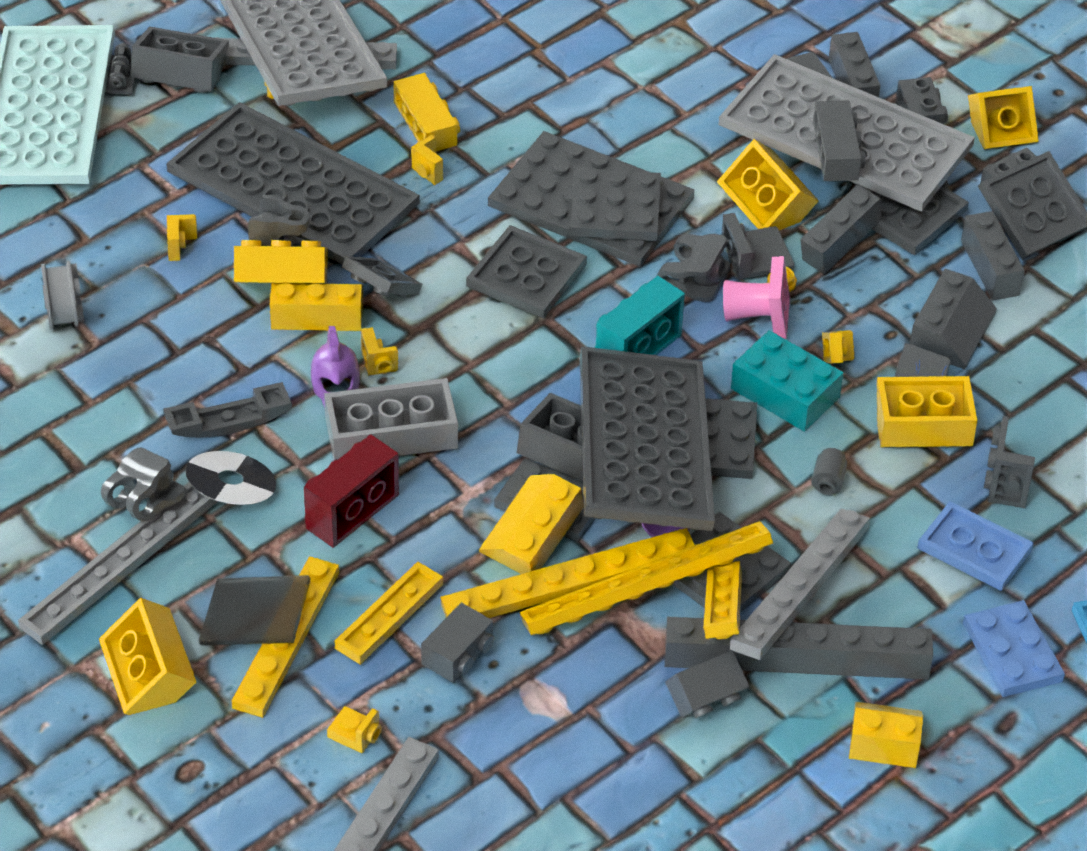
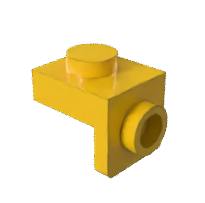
(426, 161)

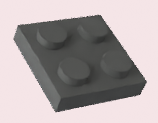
(382, 276)

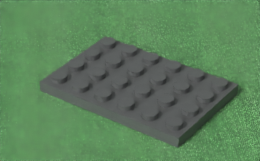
(542, 190)

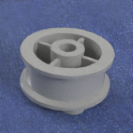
(62, 294)

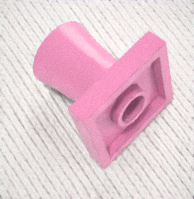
(760, 299)

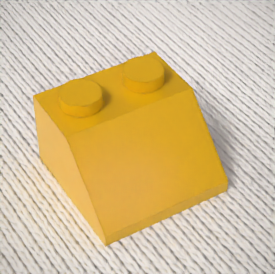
(1004, 117)
(886, 734)

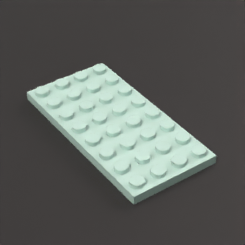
(51, 101)

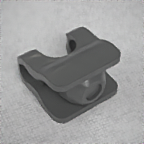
(276, 222)
(701, 269)
(143, 477)

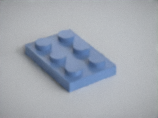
(975, 545)
(1013, 648)

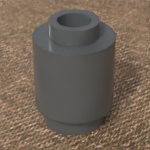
(829, 471)

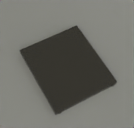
(255, 610)

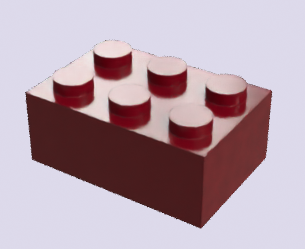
(351, 490)

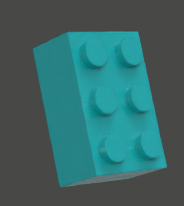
(644, 321)
(786, 380)

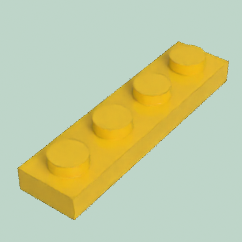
(723, 601)
(388, 612)

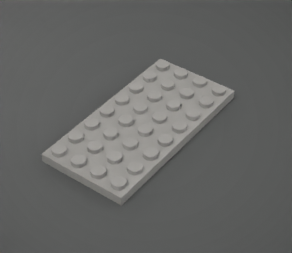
(305, 48)
(903, 150)

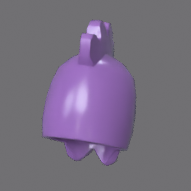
(334, 362)

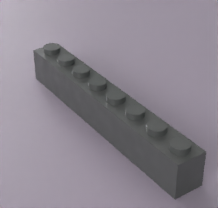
(812, 649)

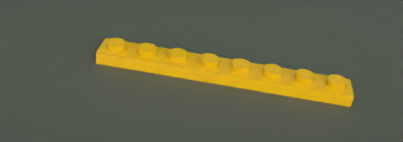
(652, 575)
(566, 577)

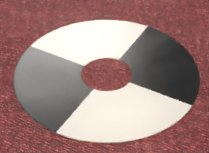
(204, 476)

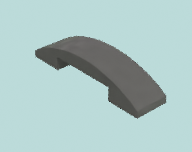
(229, 417)

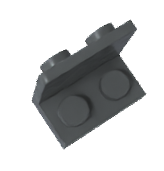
(753, 250)
(1011, 472)

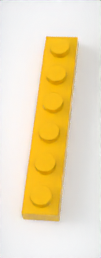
(275, 659)

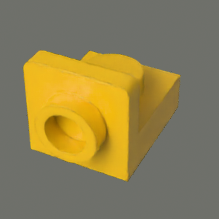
(178, 230)
(838, 346)
(376, 358)
(355, 729)

